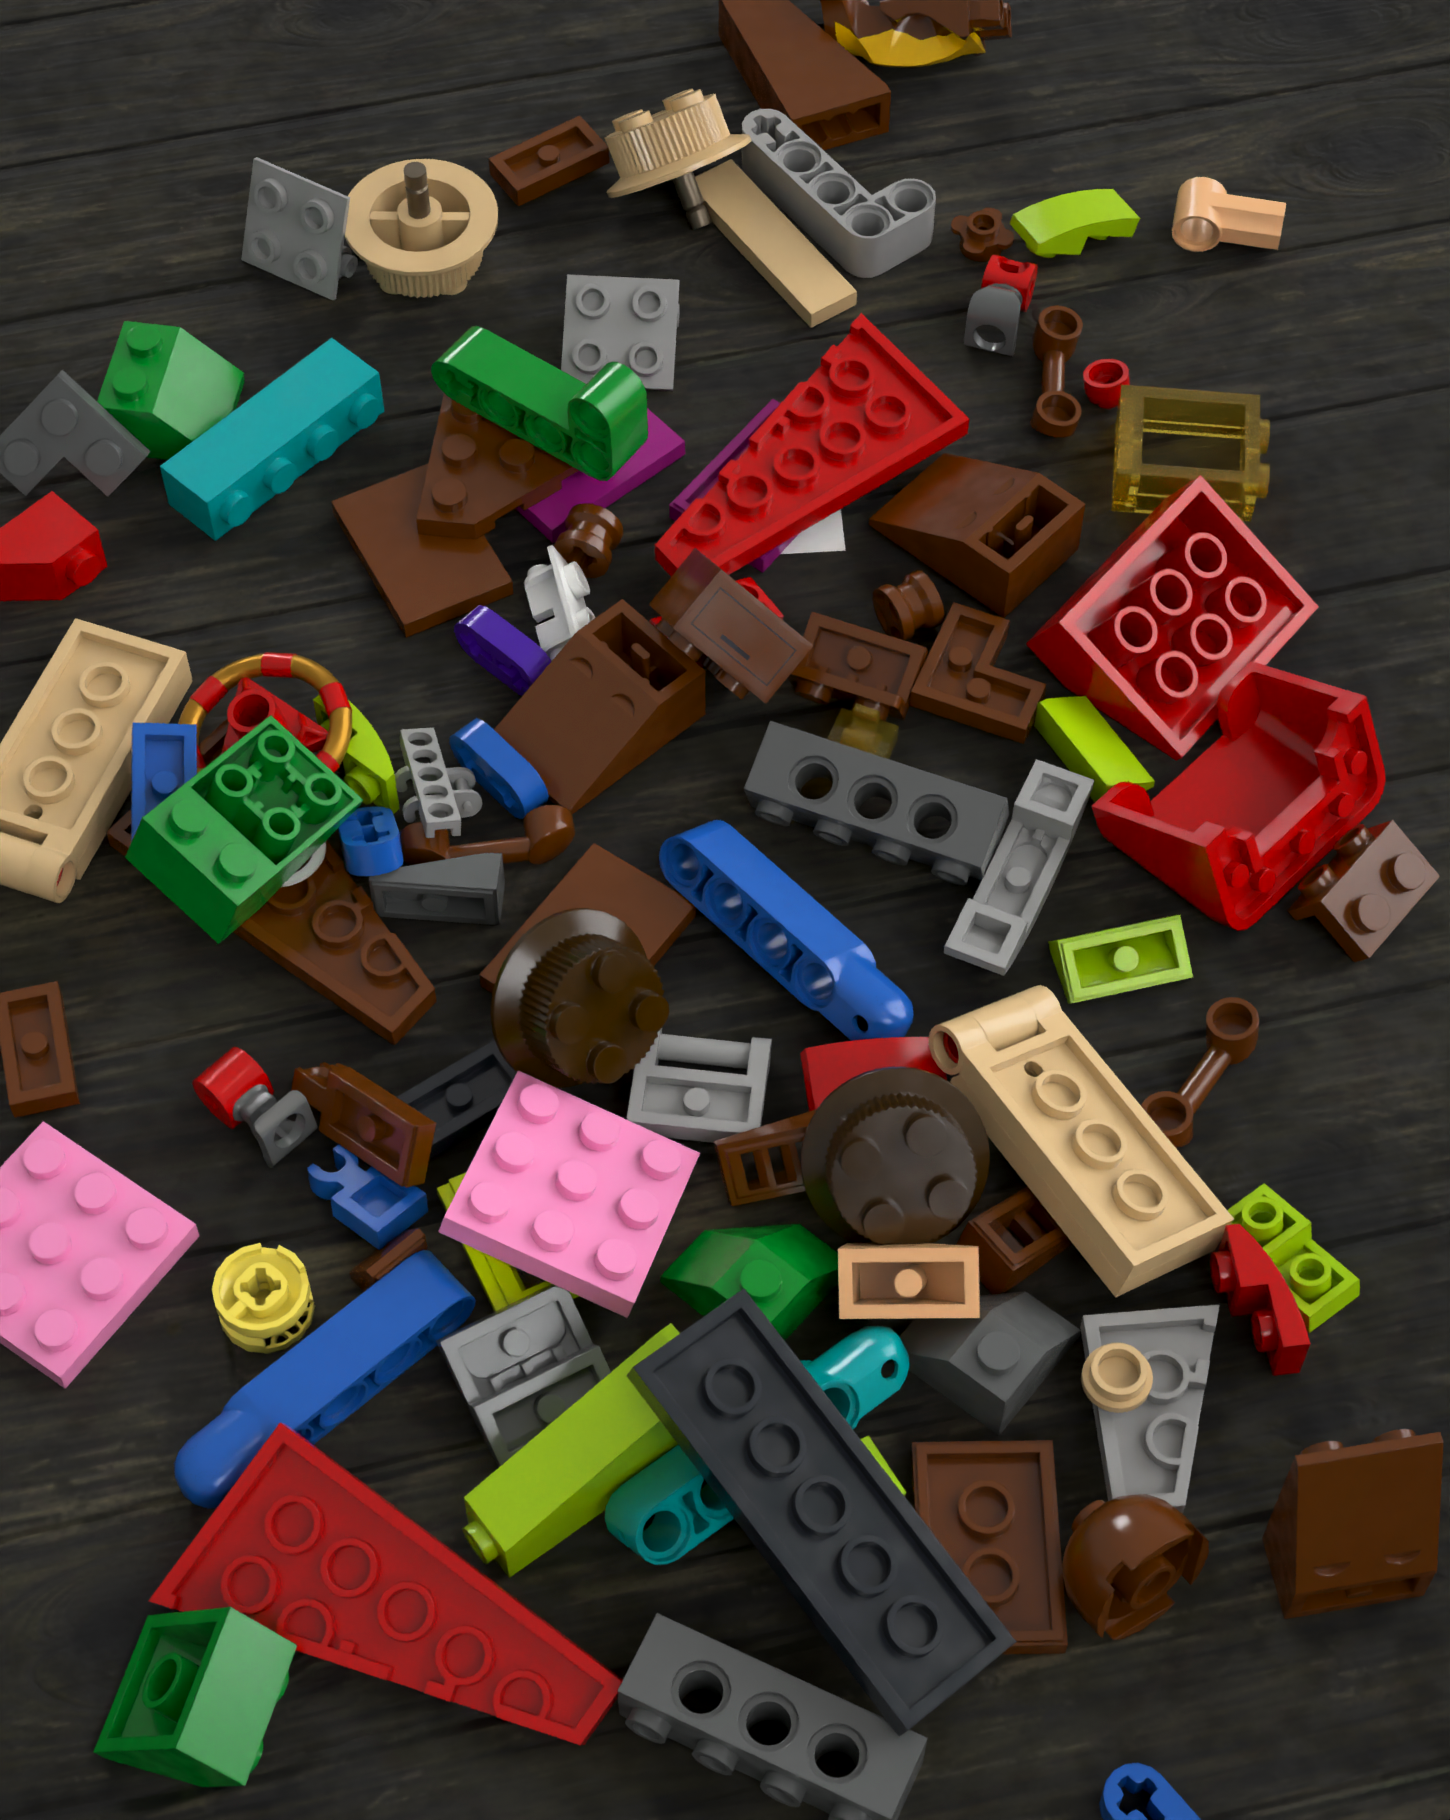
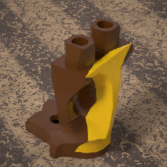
(916, 30)

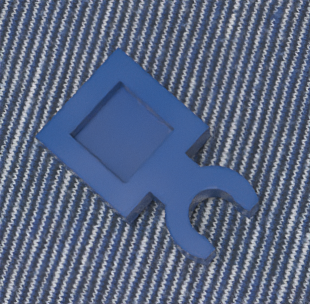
(367, 1199)

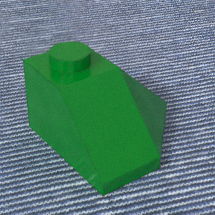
(777, 1265)

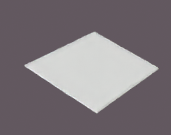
(821, 537)

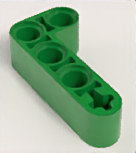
(580, 423)

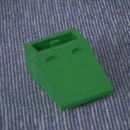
(241, 828)

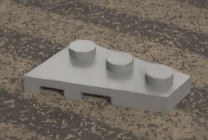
(1155, 1443)

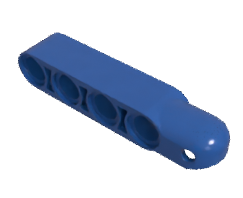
(784, 930)
(327, 1373)

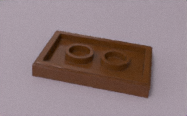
(417, 574)
(619, 889)
(1001, 1527)

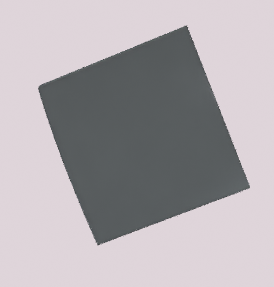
(523, 1367)

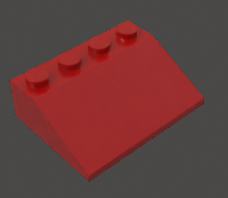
(1173, 619)

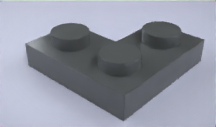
(72, 426)

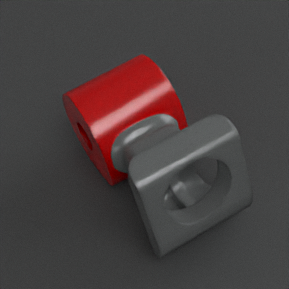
(1003, 295)
(240, 1091)

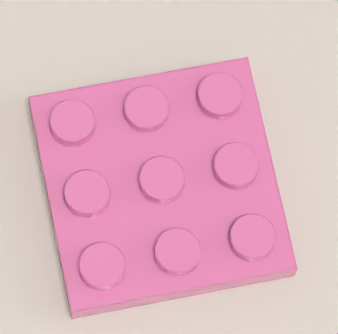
(570, 1193)
(76, 1252)

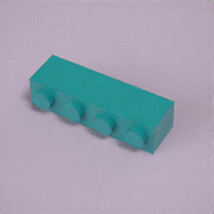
(273, 439)

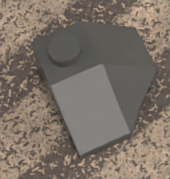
(991, 1360)

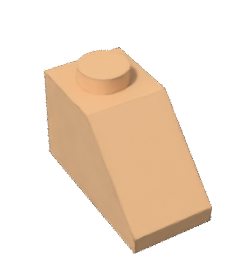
(908, 1281)

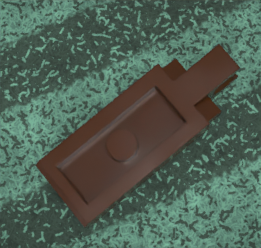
(369, 1121)

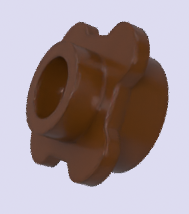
(982, 234)

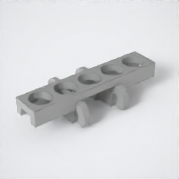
(451, 786)

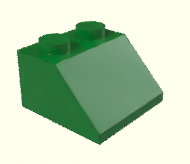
(167, 387)
(198, 1697)

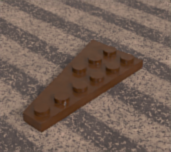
(330, 938)

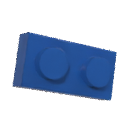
(160, 764)

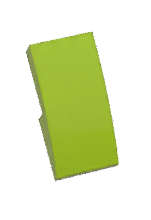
(1067, 220)
(366, 761)
(1312, 1274)

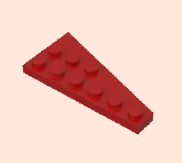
(821, 449)
(381, 1595)

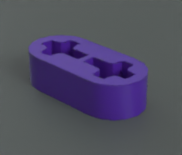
(501, 648)

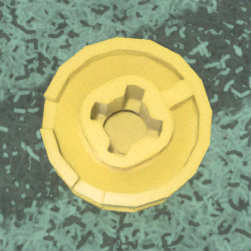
(262, 1296)

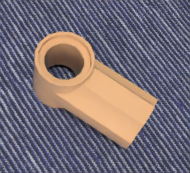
(1210, 215)

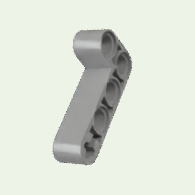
(854, 227)

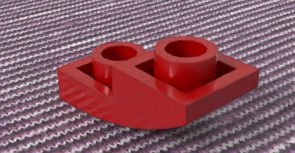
(833, 1064)
(1259, 1289)

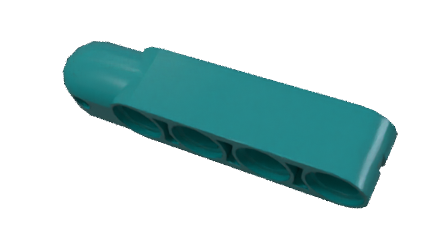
(672, 1484)

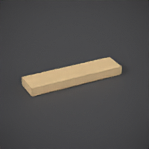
(774, 245)

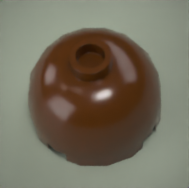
(1127, 1560)

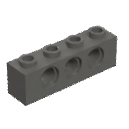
(794, 757)
(681, 1660)

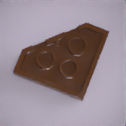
(481, 475)

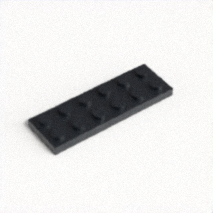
(821, 1511)

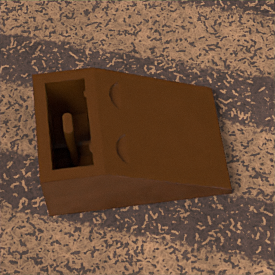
(985, 527)
(604, 706)
(1357, 1523)

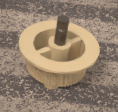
(671, 147)
(421, 226)

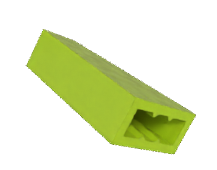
(567, 1470)

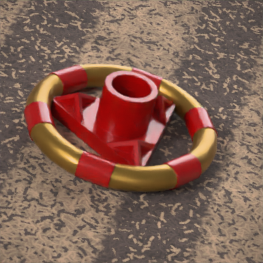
(256, 704)

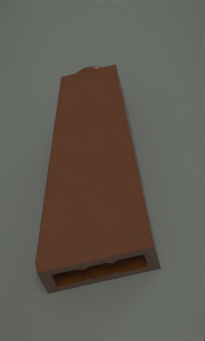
(803, 72)

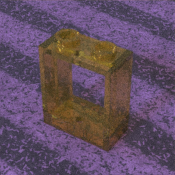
(1187, 412)

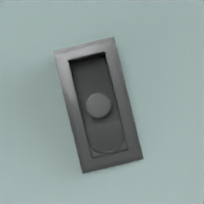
(443, 890)

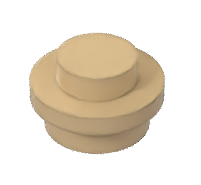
(1117, 1377)

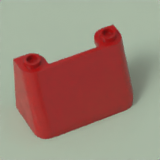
(1260, 801)

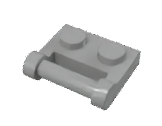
(700, 1102)

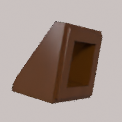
(387, 1258)

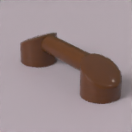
(1054, 344)
(546, 831)
(1230, 1039)

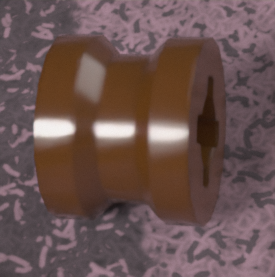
(590, 538)
(908, 606)

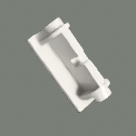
(560, 593)

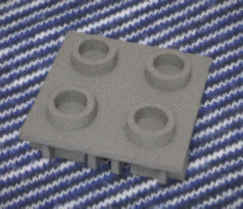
(297, 229)
(621, 323)

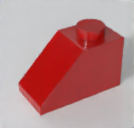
(48, 552)

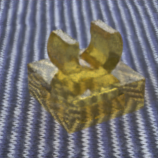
(865, 731)

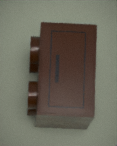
(719, 618)

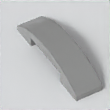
(1022, 869)

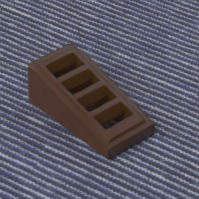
(758, 1140)
(1001, 1257)

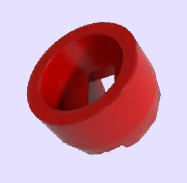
(1104, 381)

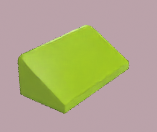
(1088, 744)
(1121, 958)

